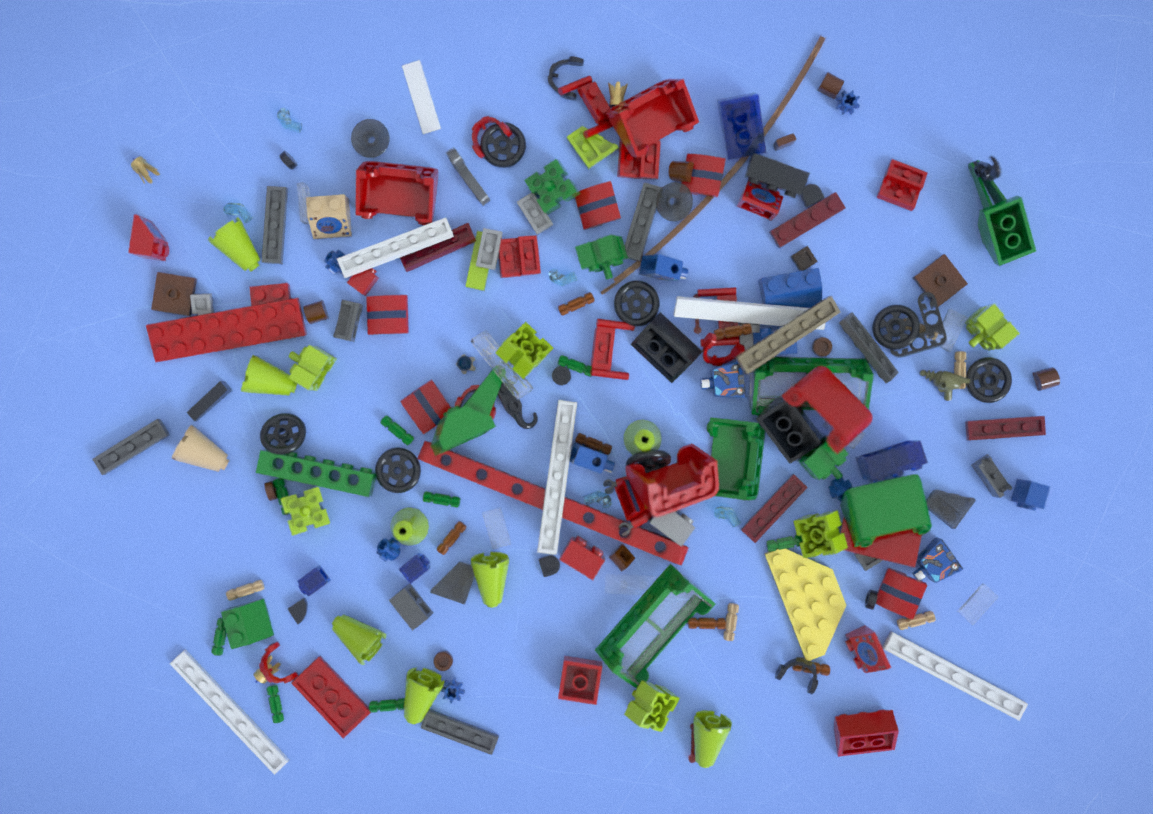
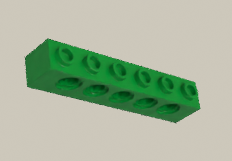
(267, 466)

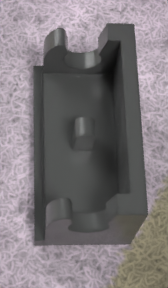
(348, 320)
(991, 476)
(411, 606)

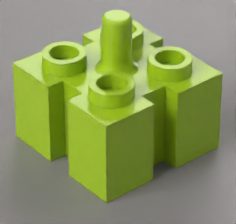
(990, 328)
(524, 350)
(311, 367)
(305, 511)
(820, 534)
(651, 706)

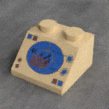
(329, 216)

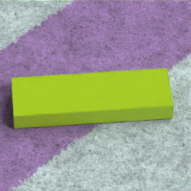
(476, 276)

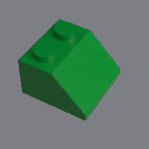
(247, 623)

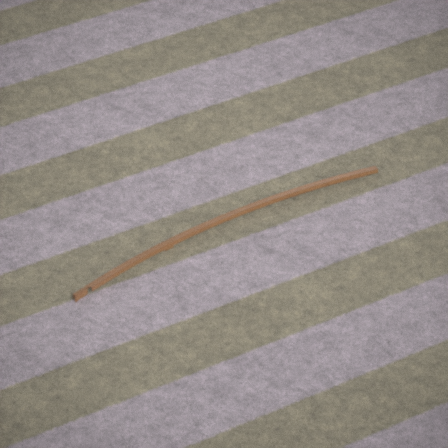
(729, 175)

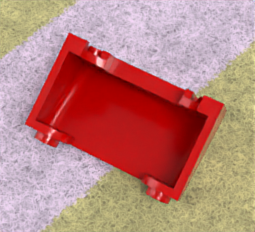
(653, 115)
(396, 190)
(833, 403)
(676, 485)

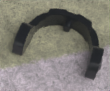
(575, 61)
(800, 662)

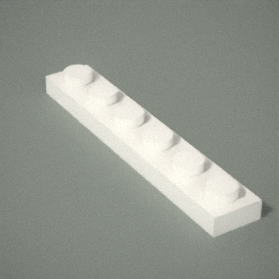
(395, 247)

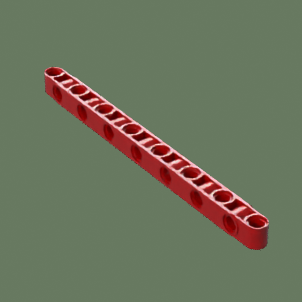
(572, 510)

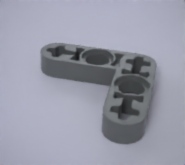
(460, 166)

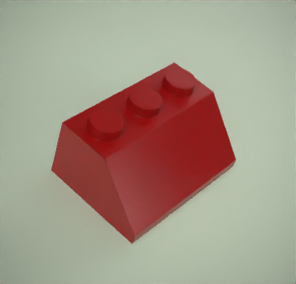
(865, 732)

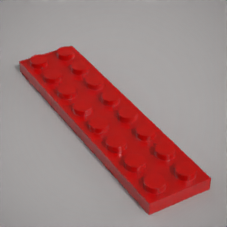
(226, 329)

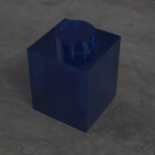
(415, 567)
(313, 581)

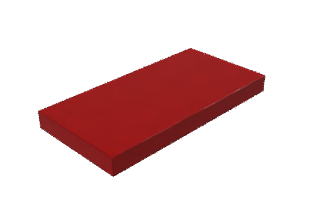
(895, 547)
(331, 697)

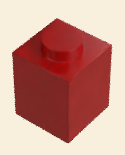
(363, 281)

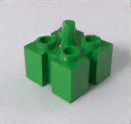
(552, 186)
(602, 254)
(822, 460)

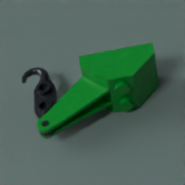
(1002, 225)
(474, 418)

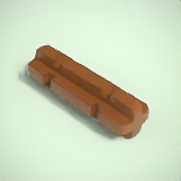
(576, 303)
(733, 331)
(450, 539)
(707, 623)
(823, 669)

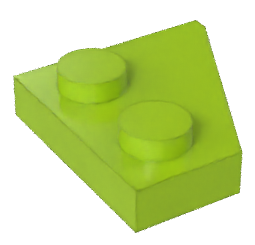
(591, 149)

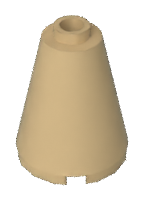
(200, 451)

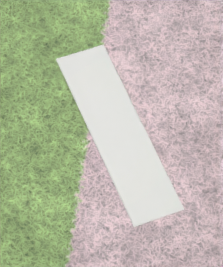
(421, 97)

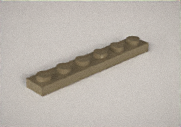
(787, 335)

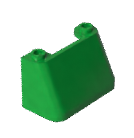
(739, 456)
(885, 509)

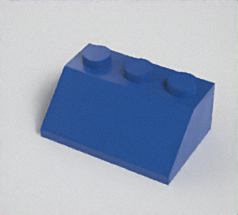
(792, 289)

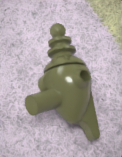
(945, 381)

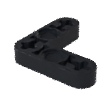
(930, 329)

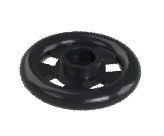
(511, 158)
(645, 317)
(905, 339)
(1004, 374)
(281, 447)
(649, 459)
(401, 486)

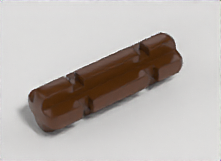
(593, 443)

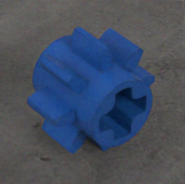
(847, 107)
(332, 262)
(839, 487)
(388, 549)
(454, 695)

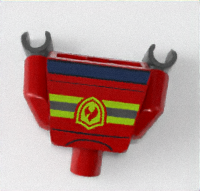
(630, 502)

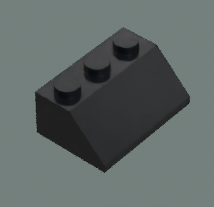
(776, 175)
(666, 347)
(789, 429)

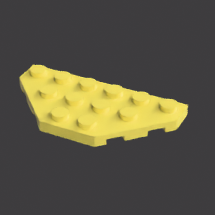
(810, 599)

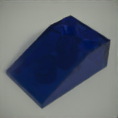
(742, 125)

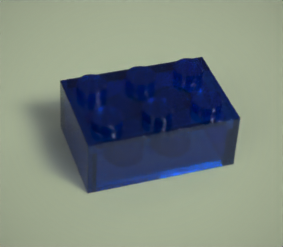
(892, 460)

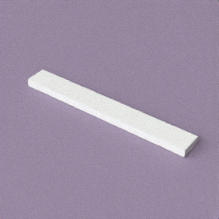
(736, 311)
(557, 477)
(955, 675)
(229, 711)

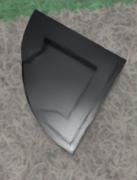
(299, 610)

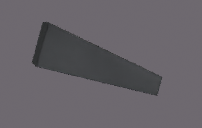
(207, 402)

